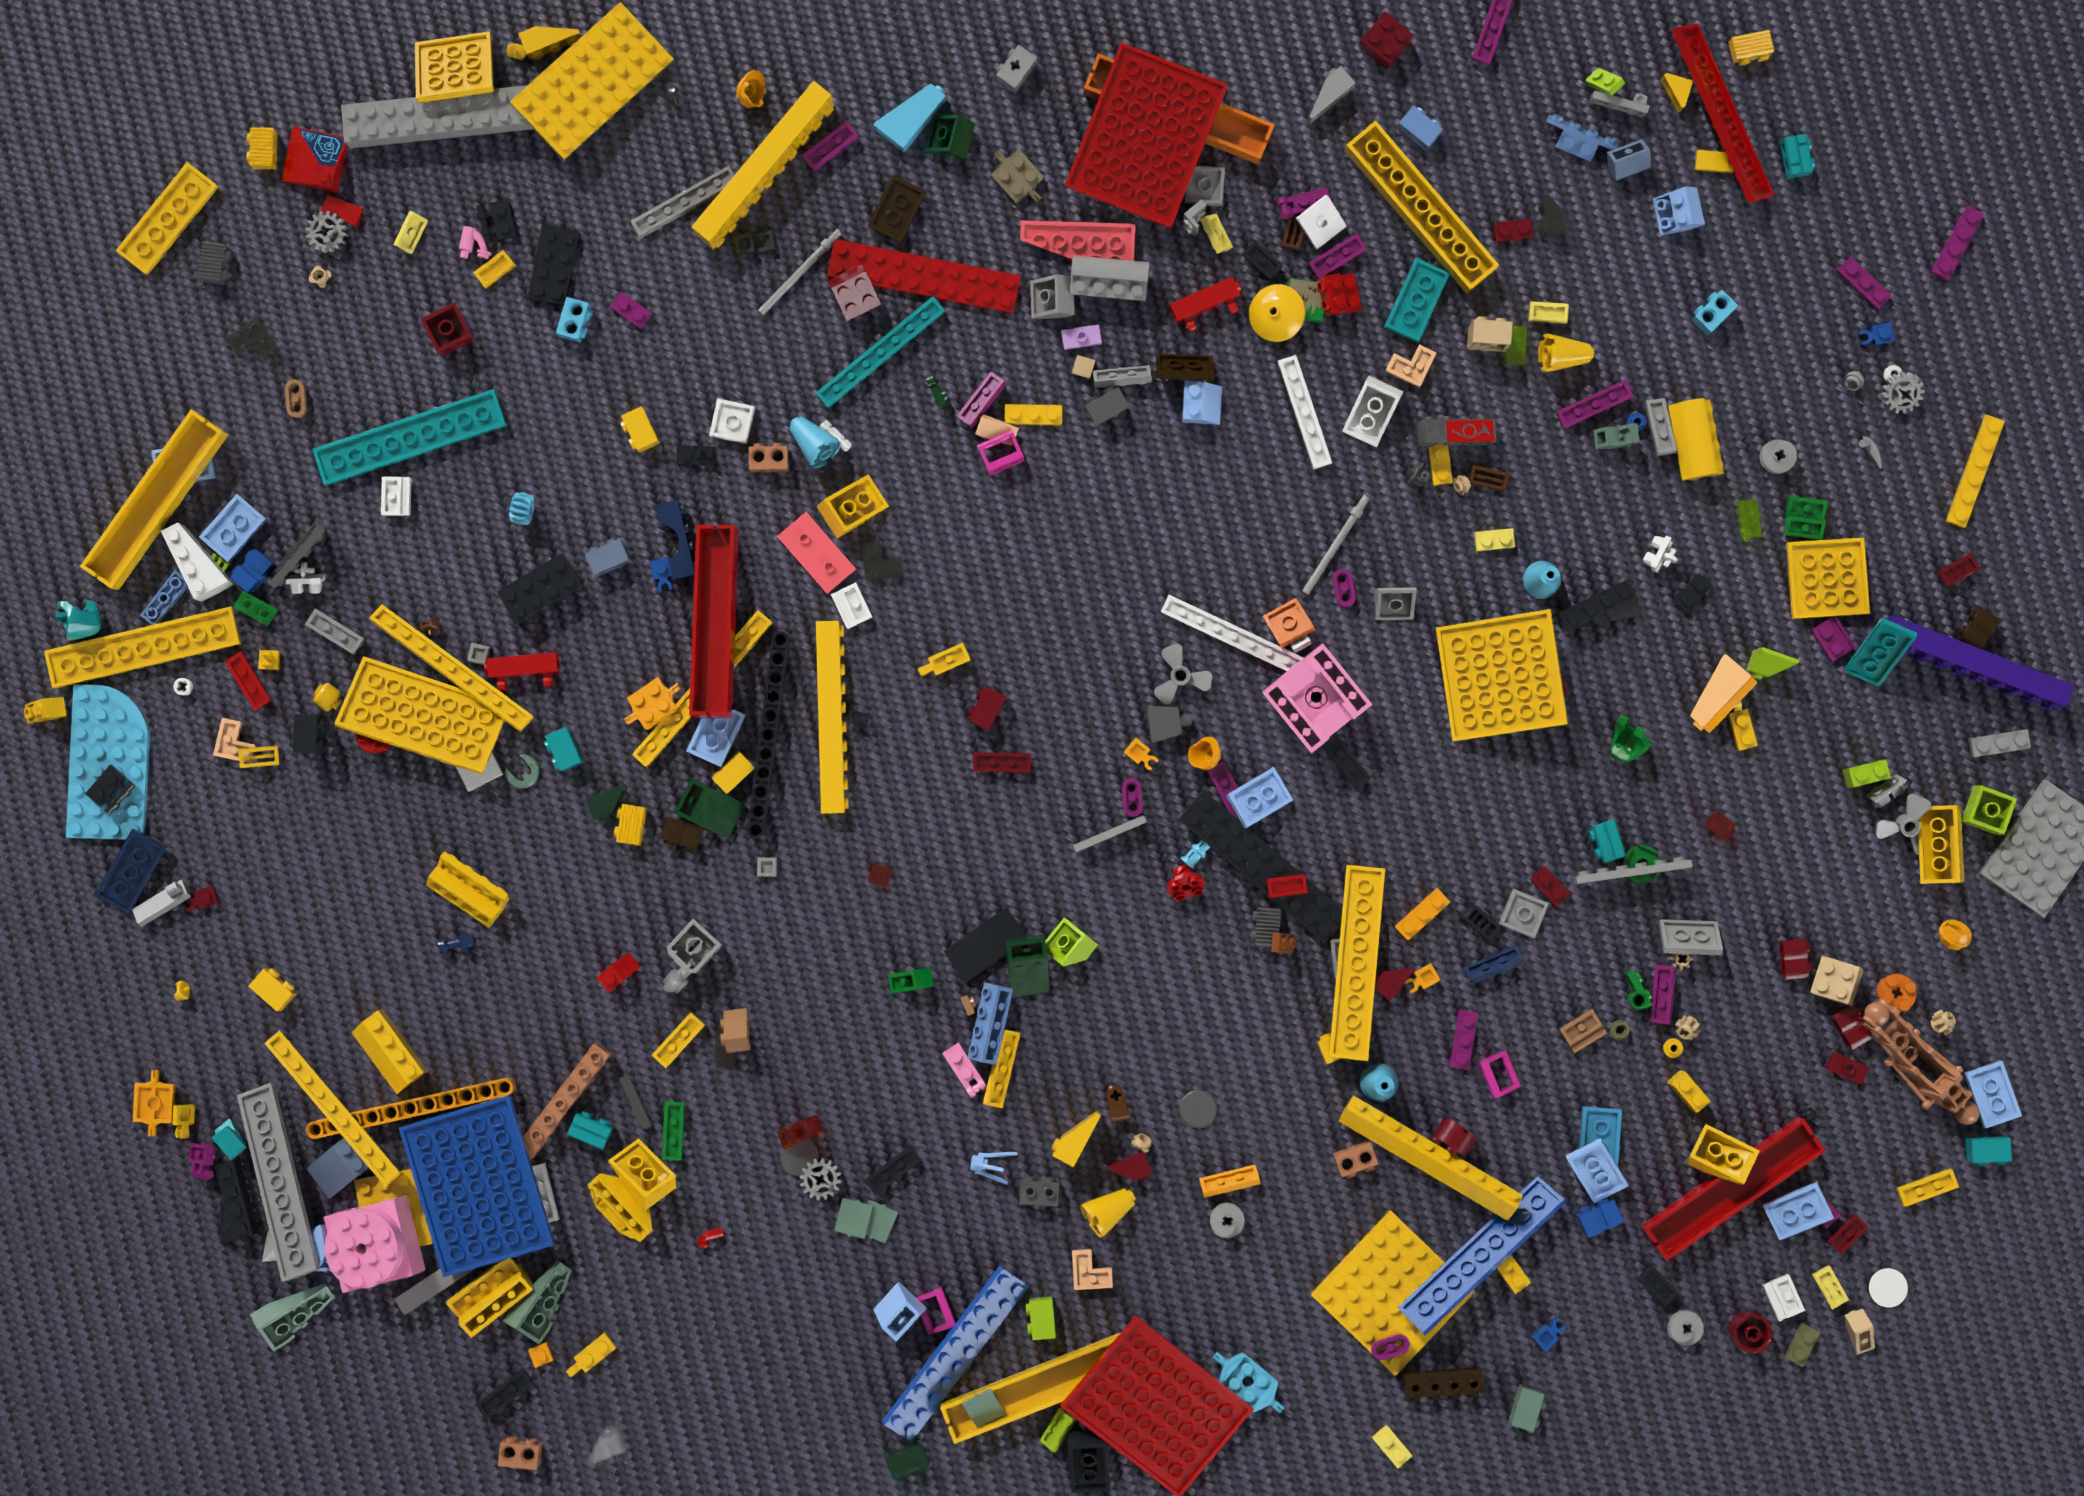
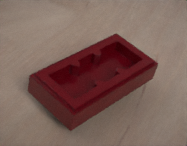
(1958, 570)
(1847, 1068)

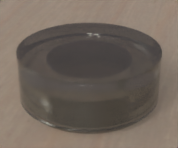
(673, 95)

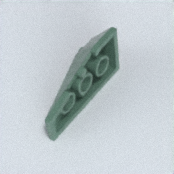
(534, 1311)
(284, 1317)

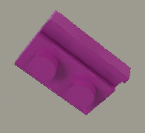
(1833, 638)

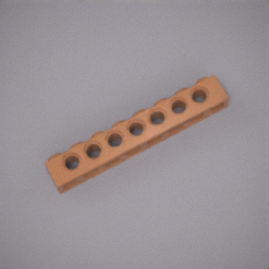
(565, 1098)

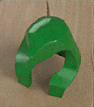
(1628, 742)

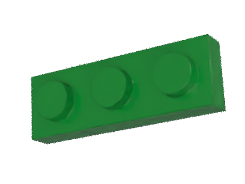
(673, 1130)

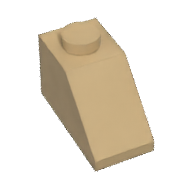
(1860, 1331)

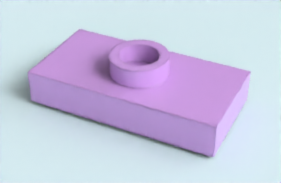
(1081, 337)

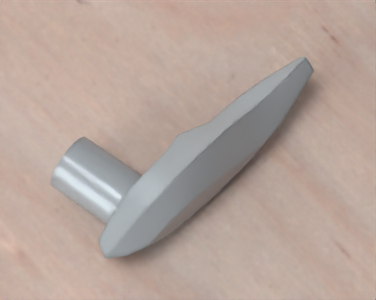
(1872, 450)

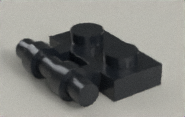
(502, 220)
(106, 785)

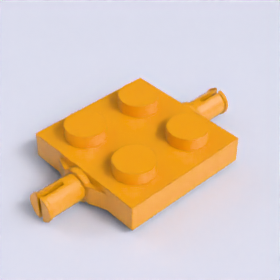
(652, 703)
(153, 1102)

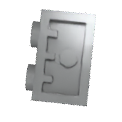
(1193, 217)

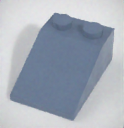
(337, 1168)

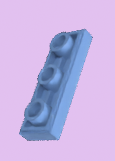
(157, 608)

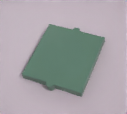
(853, 1218)
(880, 1221)
(983, 1408)

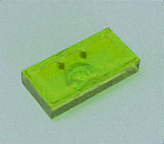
(1516, 352)
(1749, 519)

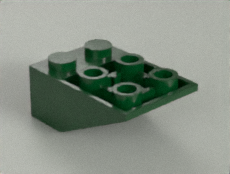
(709, 808)
(1027, 965)

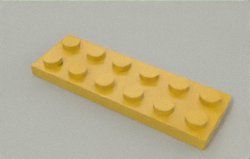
(167, 218)

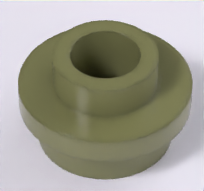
(1625, 1032)

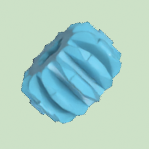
(521, 508)

